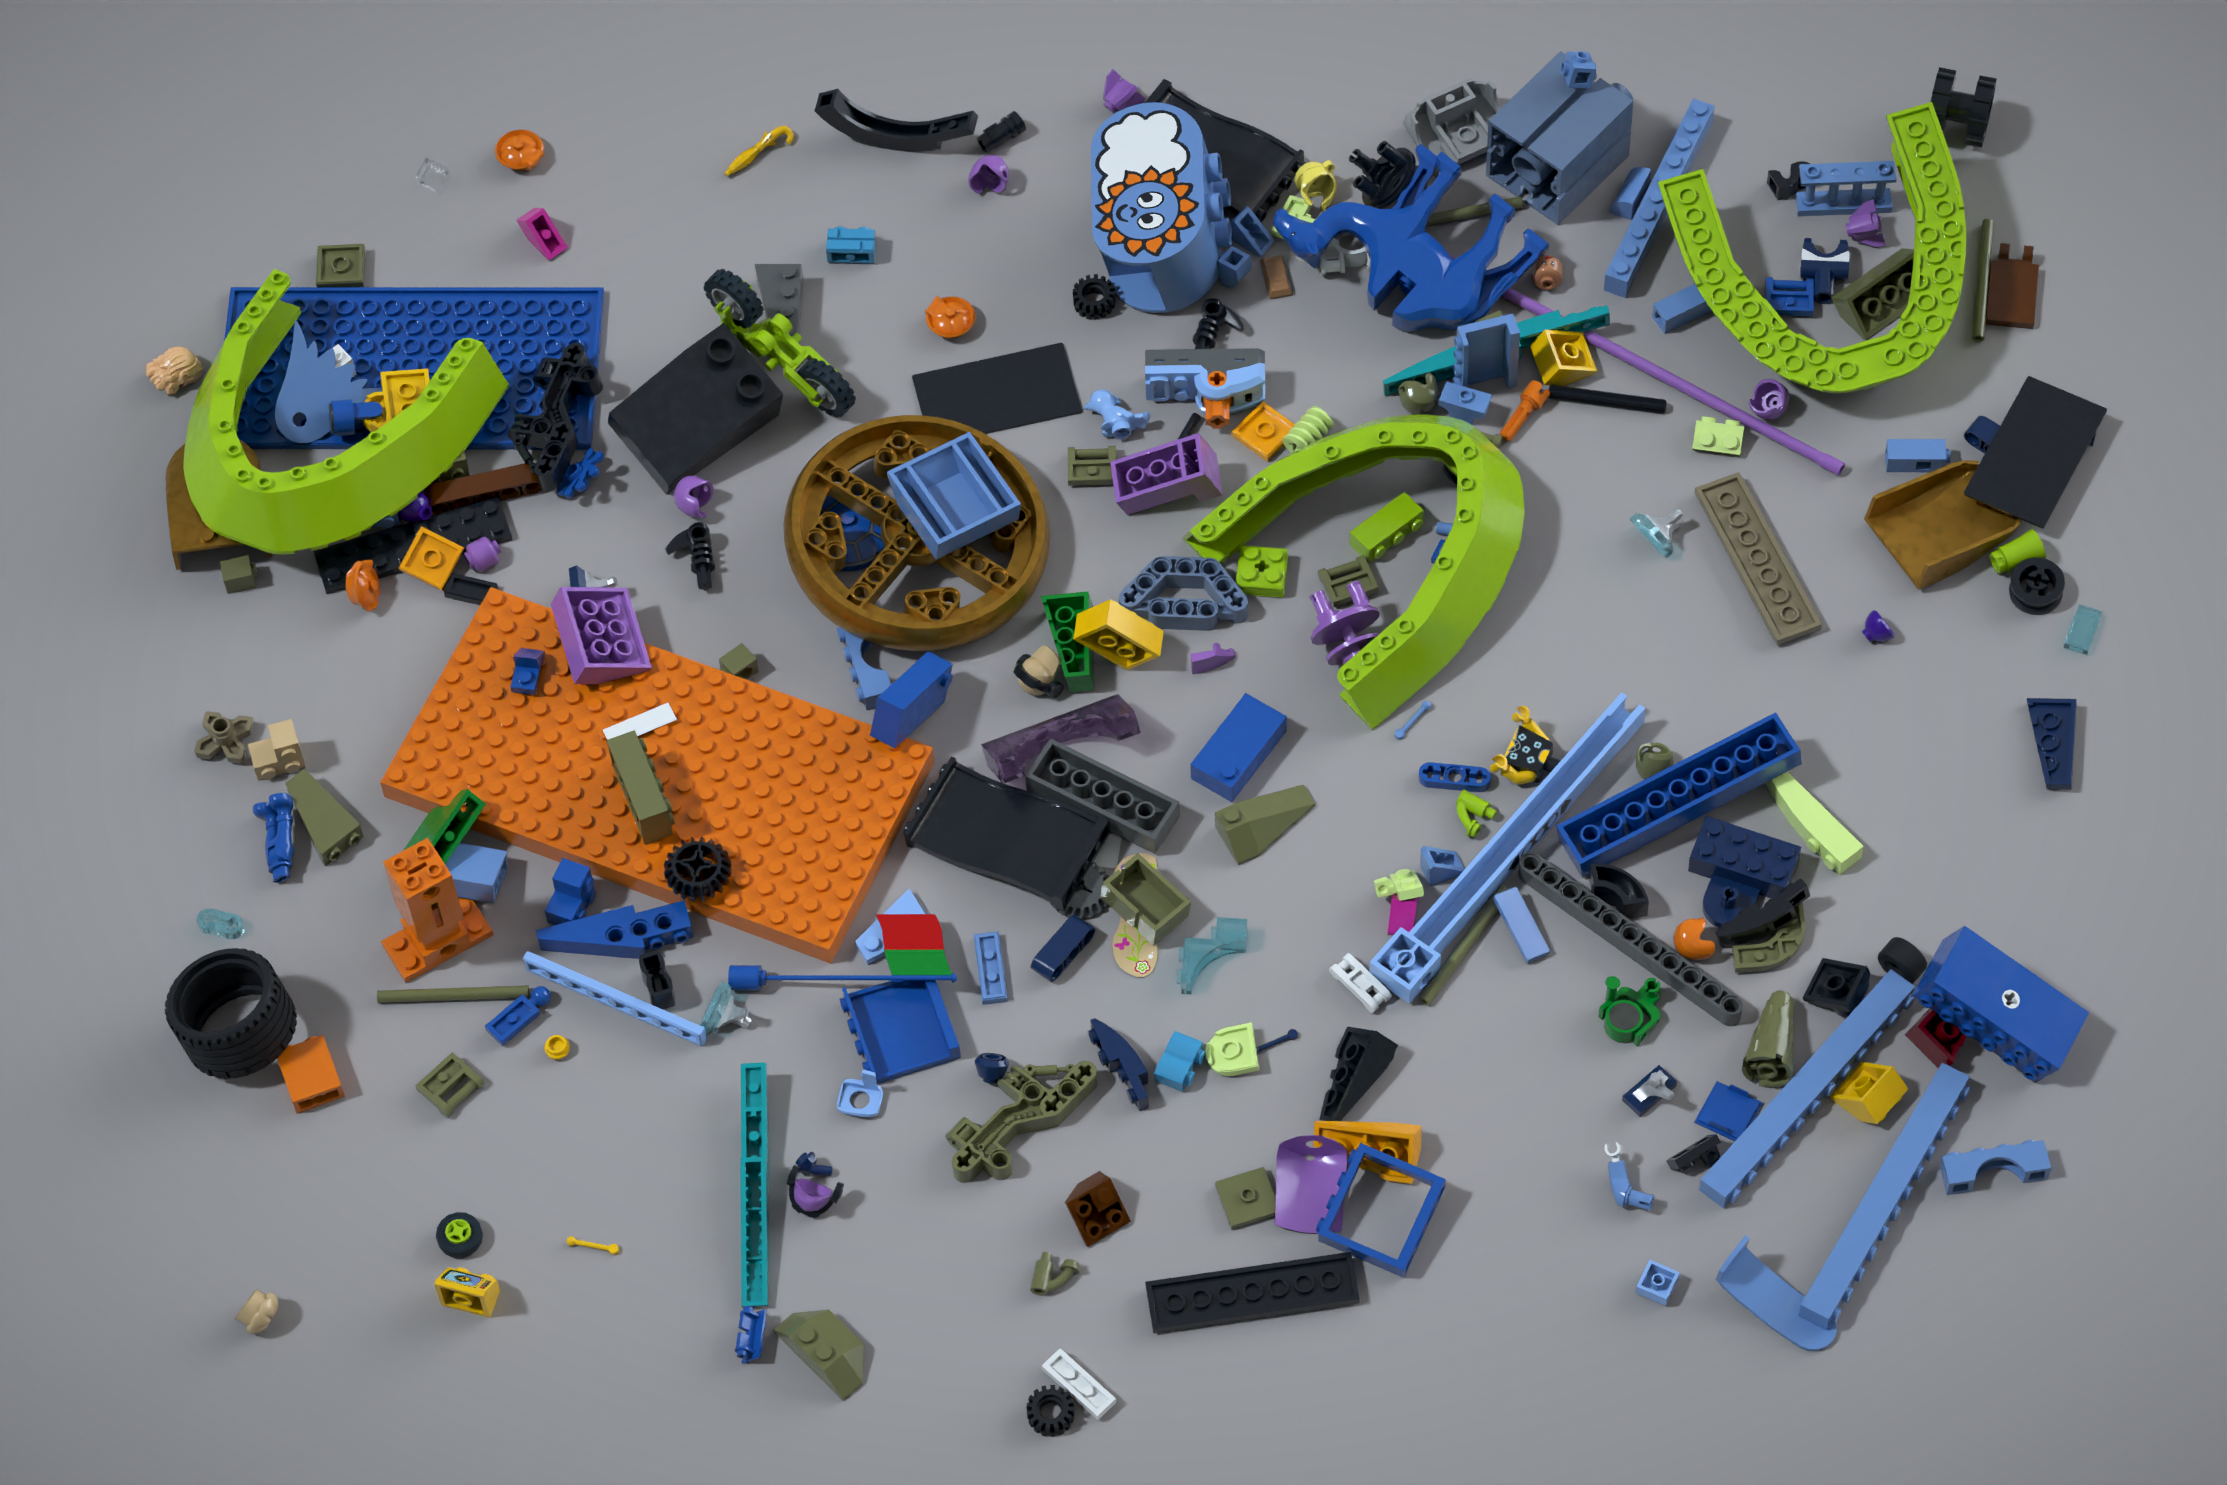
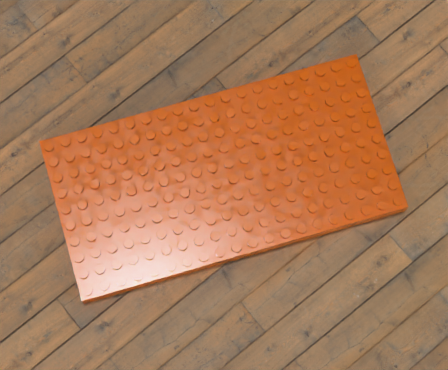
(770, 777)

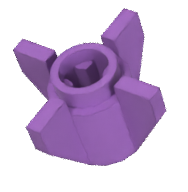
(1120, 93)
(1865, 225)

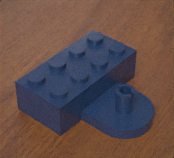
(1740, 867)

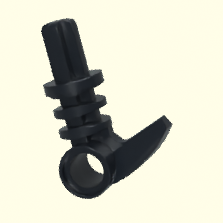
(1209, 324)
(700, 549)

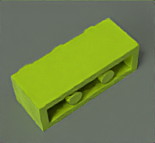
(1387, 527)

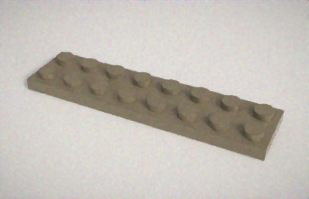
(1758, 558)

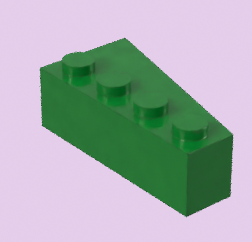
(1075, 658)

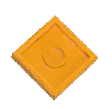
(1263, 431)
(431, 558)

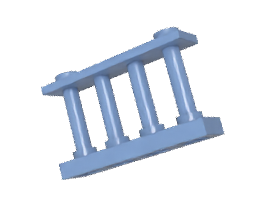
(1844, 201)

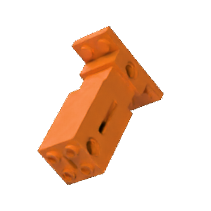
(433, 918)

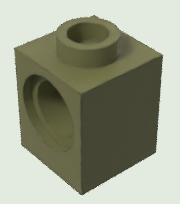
(739, 662)

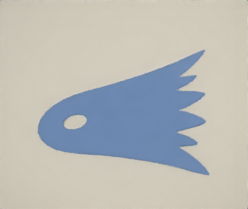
(310, 388)

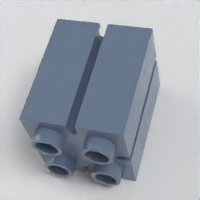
(1559, 140)

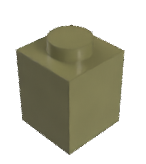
(239, 574)

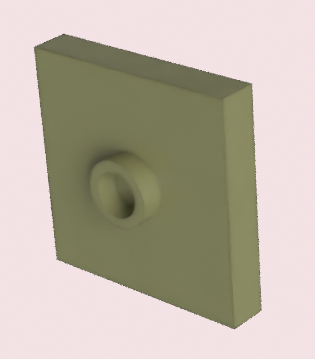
(340, 265)
(1247, 1198)

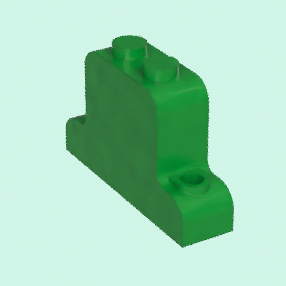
(448, 824)

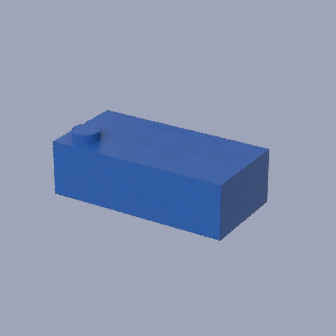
(911, 699)
(1238, 747)

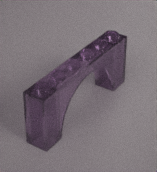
(1106, 718)

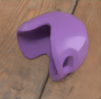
(989, 172)
(1765, 395)
(692, 494)

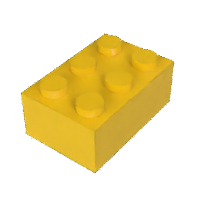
(1118, 634)

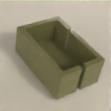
(1145, 899)

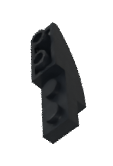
(1757, 922)

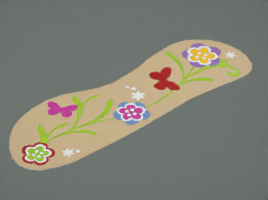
(1129, 947)

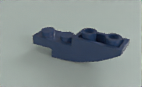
(1121, 1057)

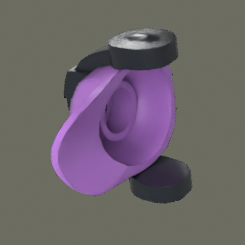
(809, 1196)

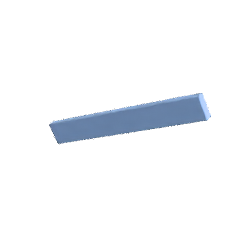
(615, 998)

